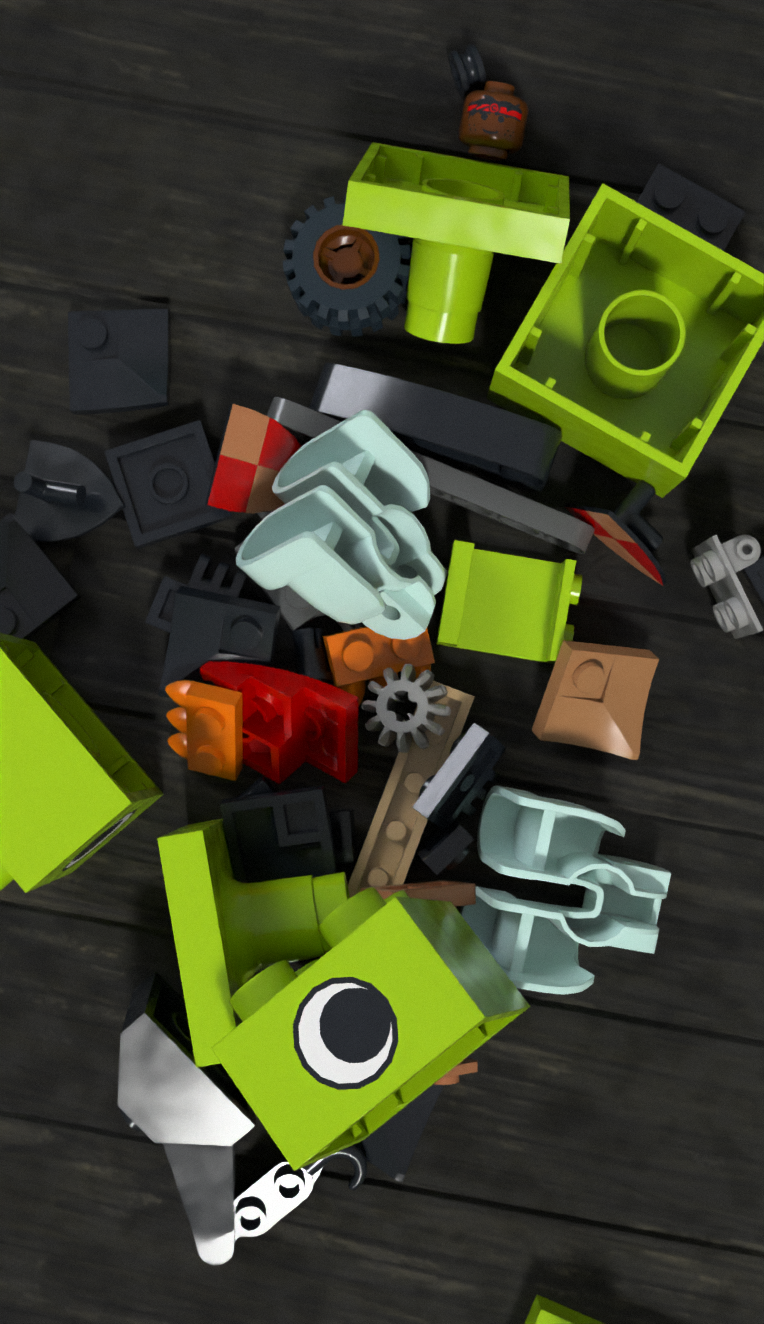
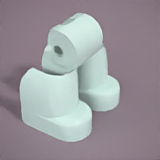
(351, 531)
(559, 845)

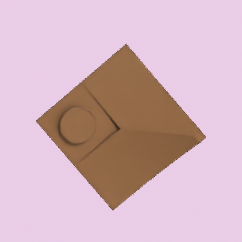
(597, 697)

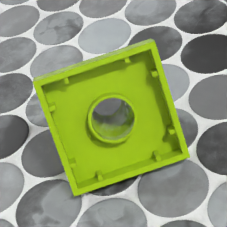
(457, 220)
(234, 928)

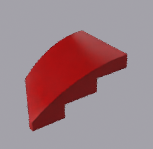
(291, 720)

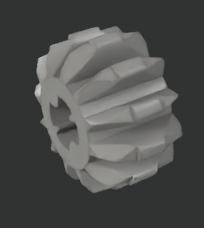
(395, 724)

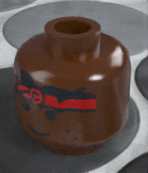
(493, 122)

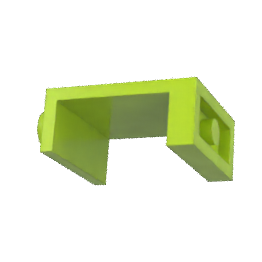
(507, 604)

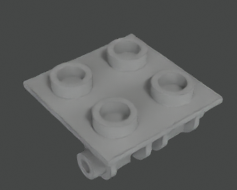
(716, 567)

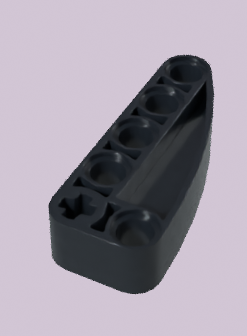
(444, 425)

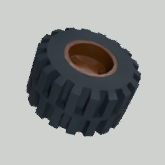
(344, 272)

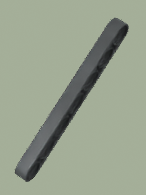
(459, 486)

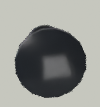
(311, 654)

